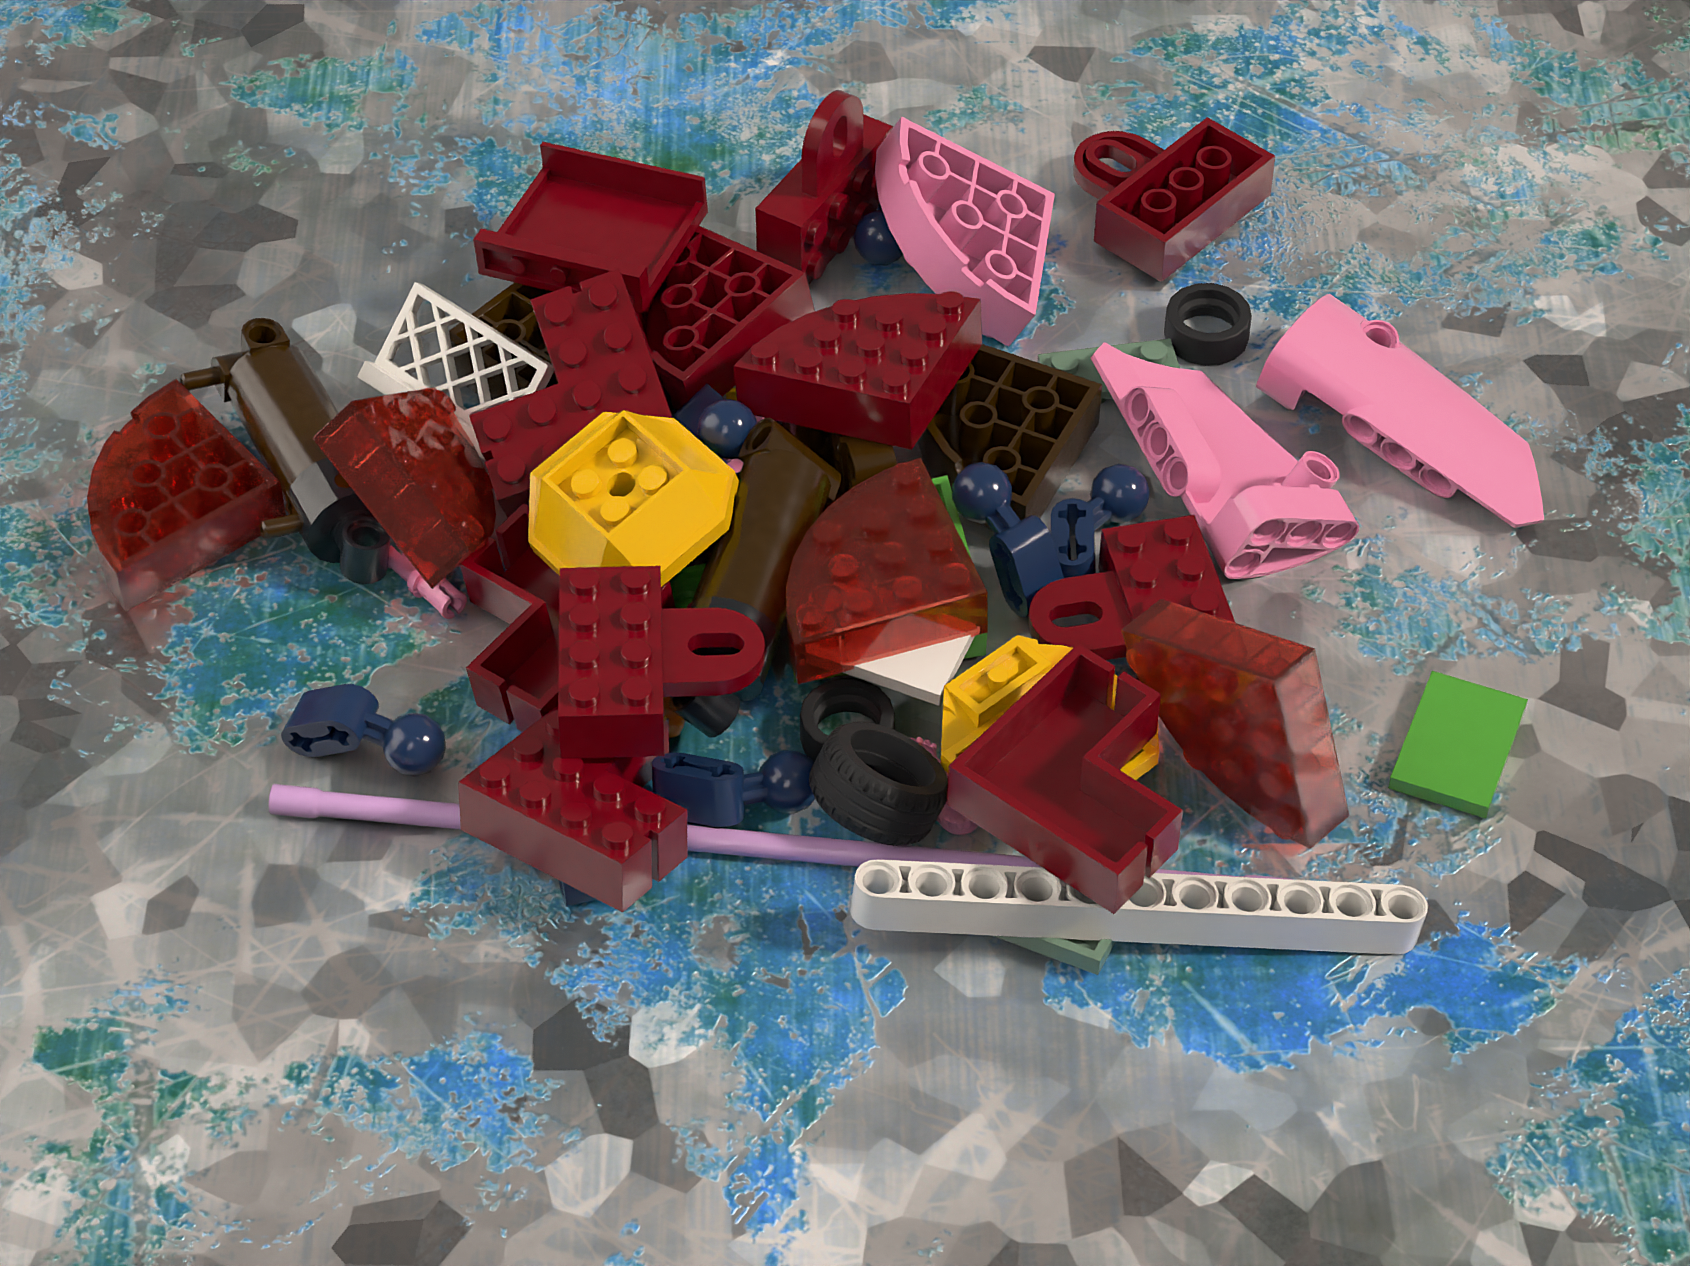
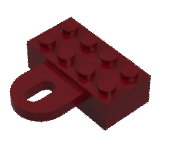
(827, 191)
(1173, 196)
(1136, 570)
(630, 653)

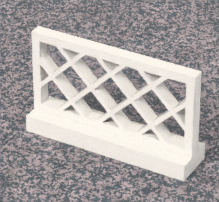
(392, 378)

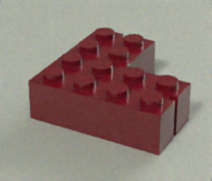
(598, 368)
(520, 668)
(1055, 786)
(575, 815)

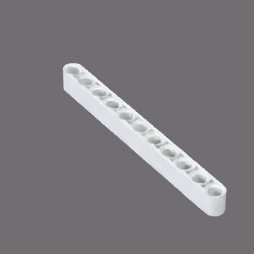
(1164, 910)

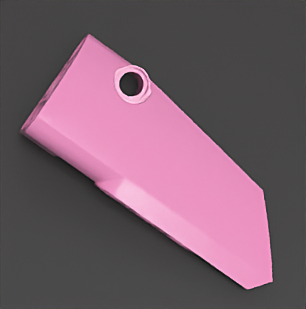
(1403, 410)
(1246, 491)

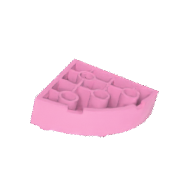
(965, 224)

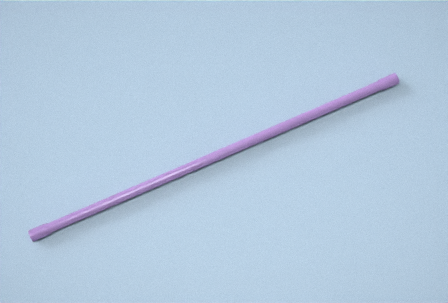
(315, 803)

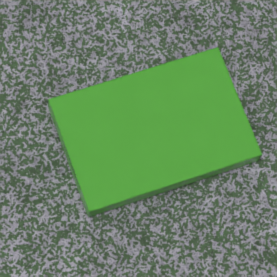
(1458, 744)

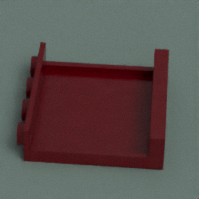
(593, 217)

